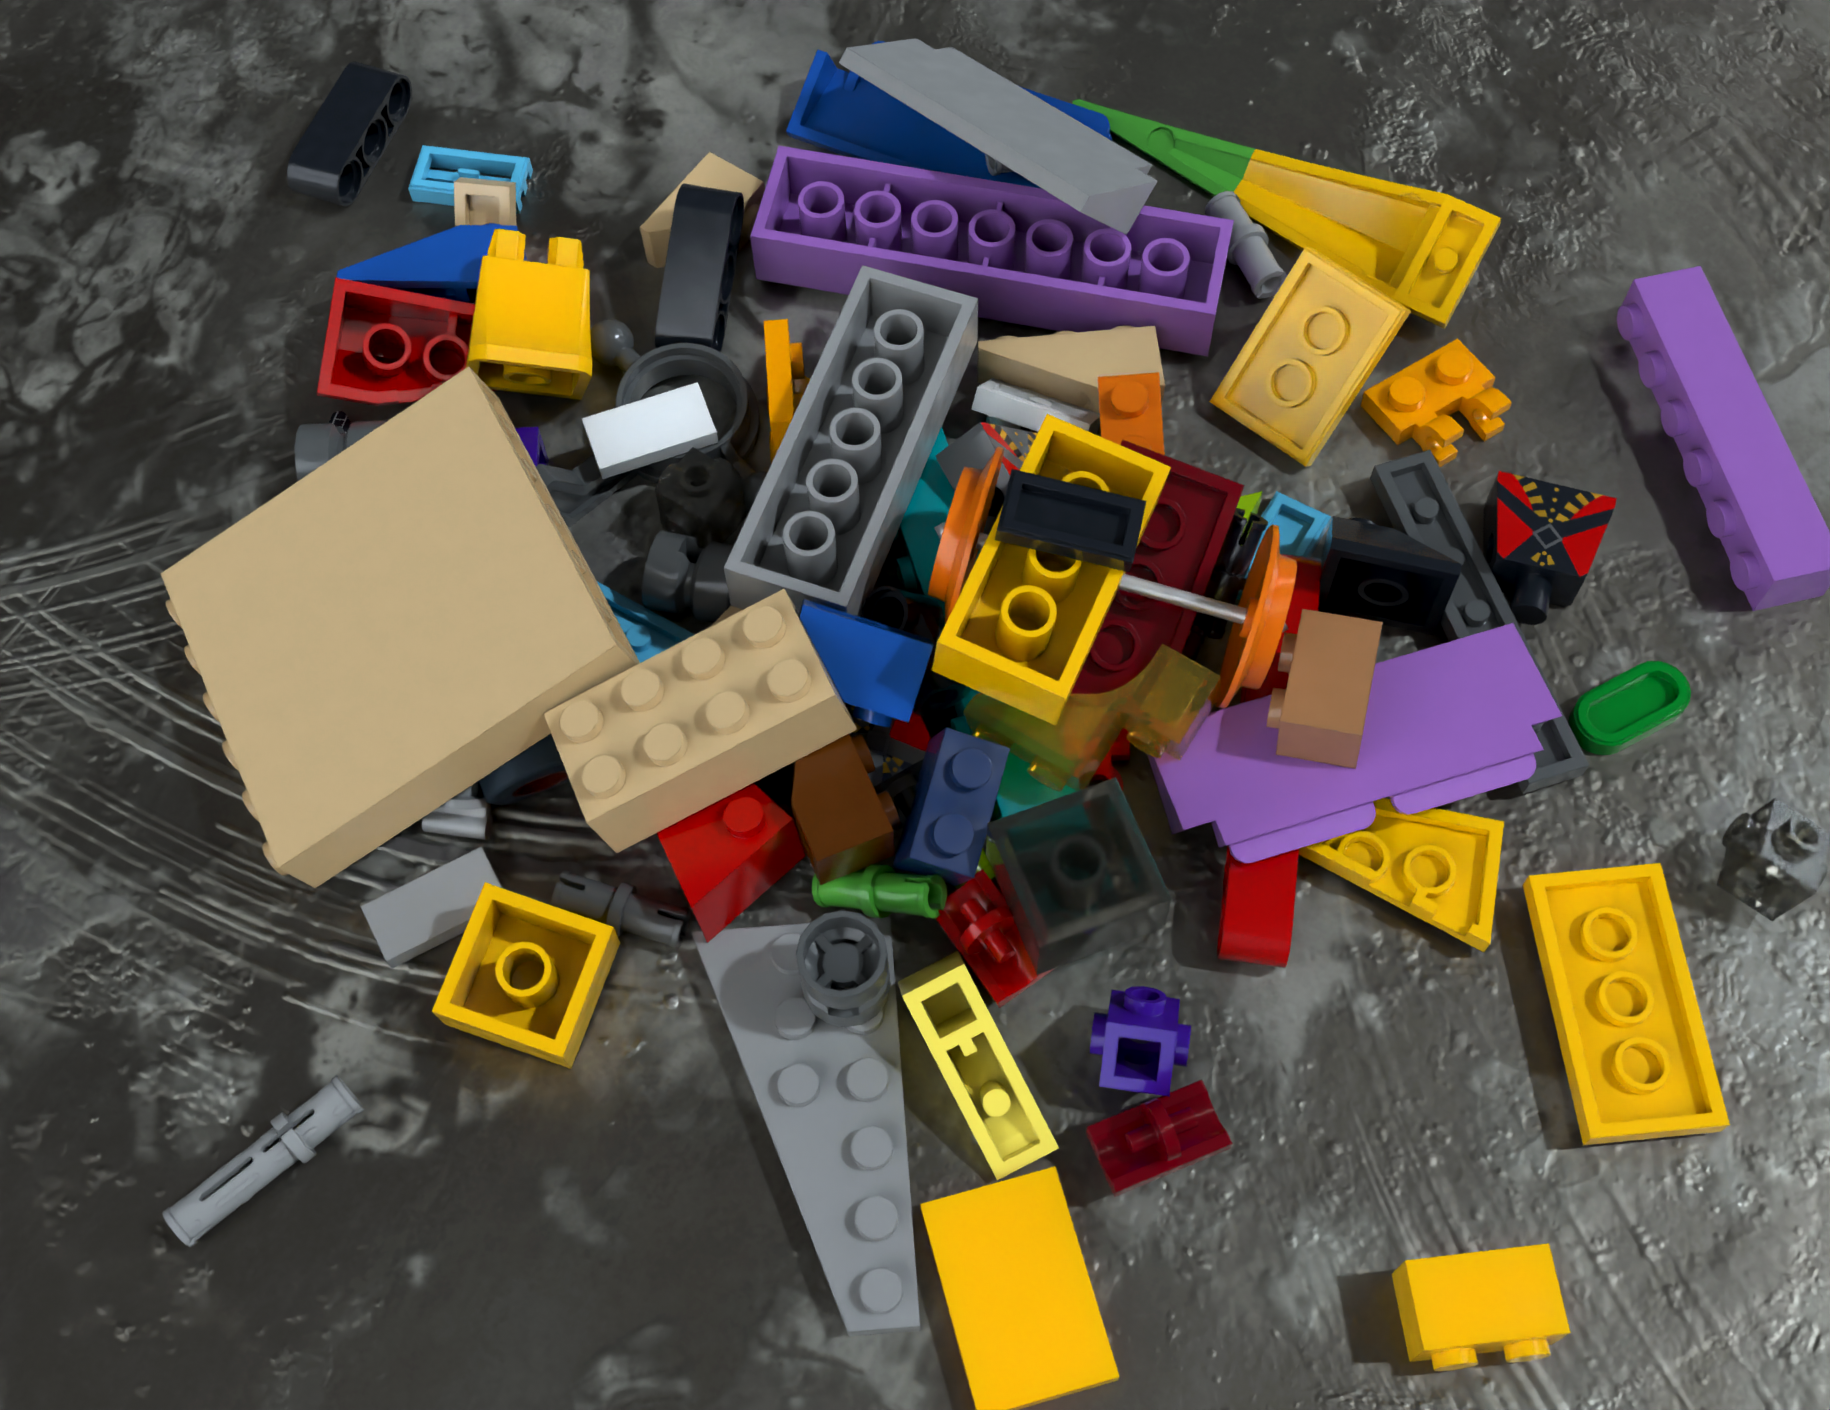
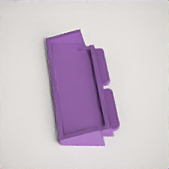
(1432, 734)

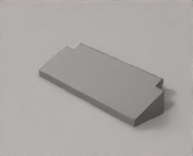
(1010, 127)

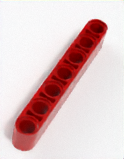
(1261, 894)

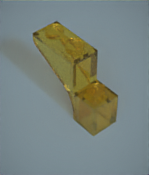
(1157, 707)

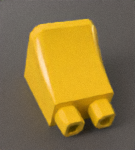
(532, 319)

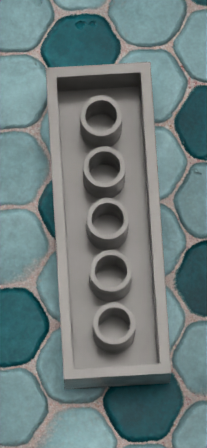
(855, 445)

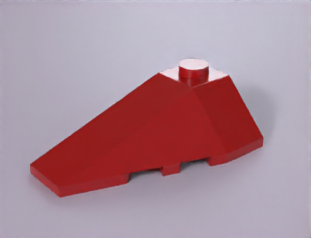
(391, 344)

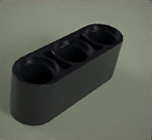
(349, 133)
(700, 267)

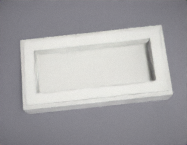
(650, 430)

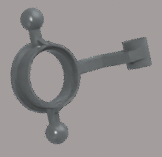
(612, 344)

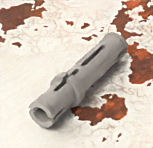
(265, 1159)

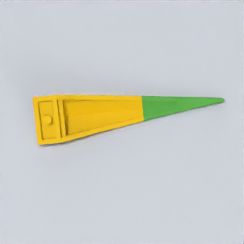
(1389, 234)

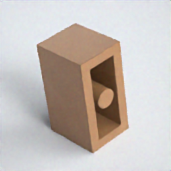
(1326, 689)

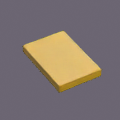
(1309, 356)
(1018, 1292)

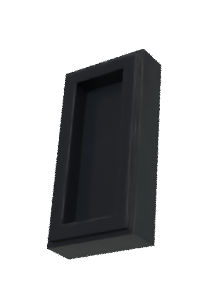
(1070, 520)

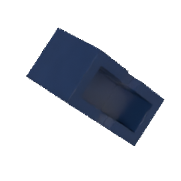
(952, 806)

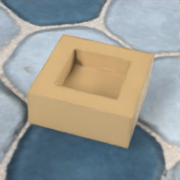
(484, 202)

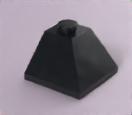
(1384, 576)

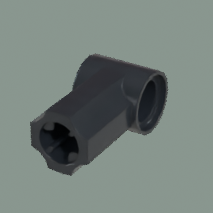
(925, 618)

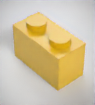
(1480, 1305)

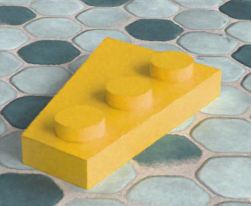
(1425, 863)

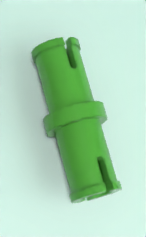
(883, 891)

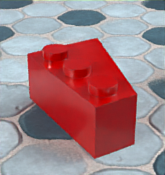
(731, 855)

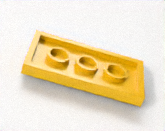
(1624, 1005)

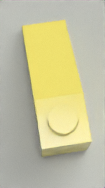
(977, 1065)

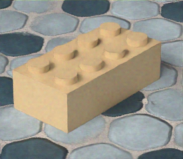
(697, 722)

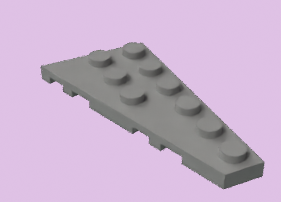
(832, 1116)

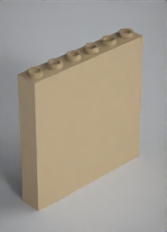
(392, 629)

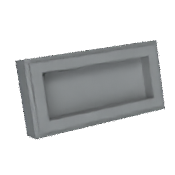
(429, 907)

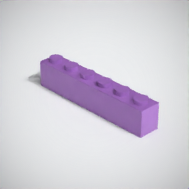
(1727, 438)

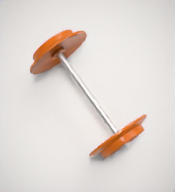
(1256, 620)

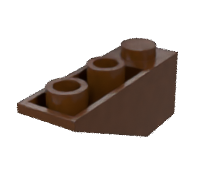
(839, 812)

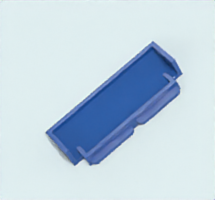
(866, 123)

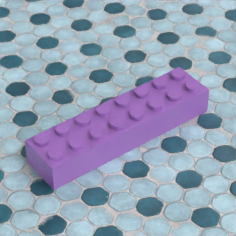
(991, 240)

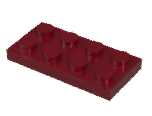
(1173, 551)

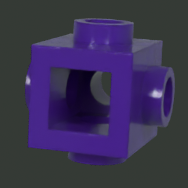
(1140, 1041)

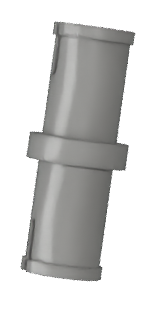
(1248, 246)

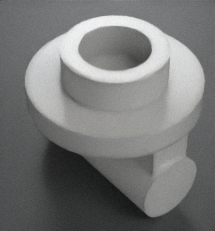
(462, 816)

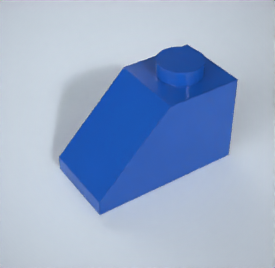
(868, 662)

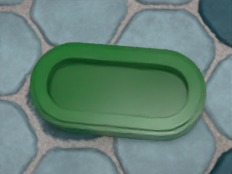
(1629, 707)

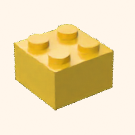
(527, 975)

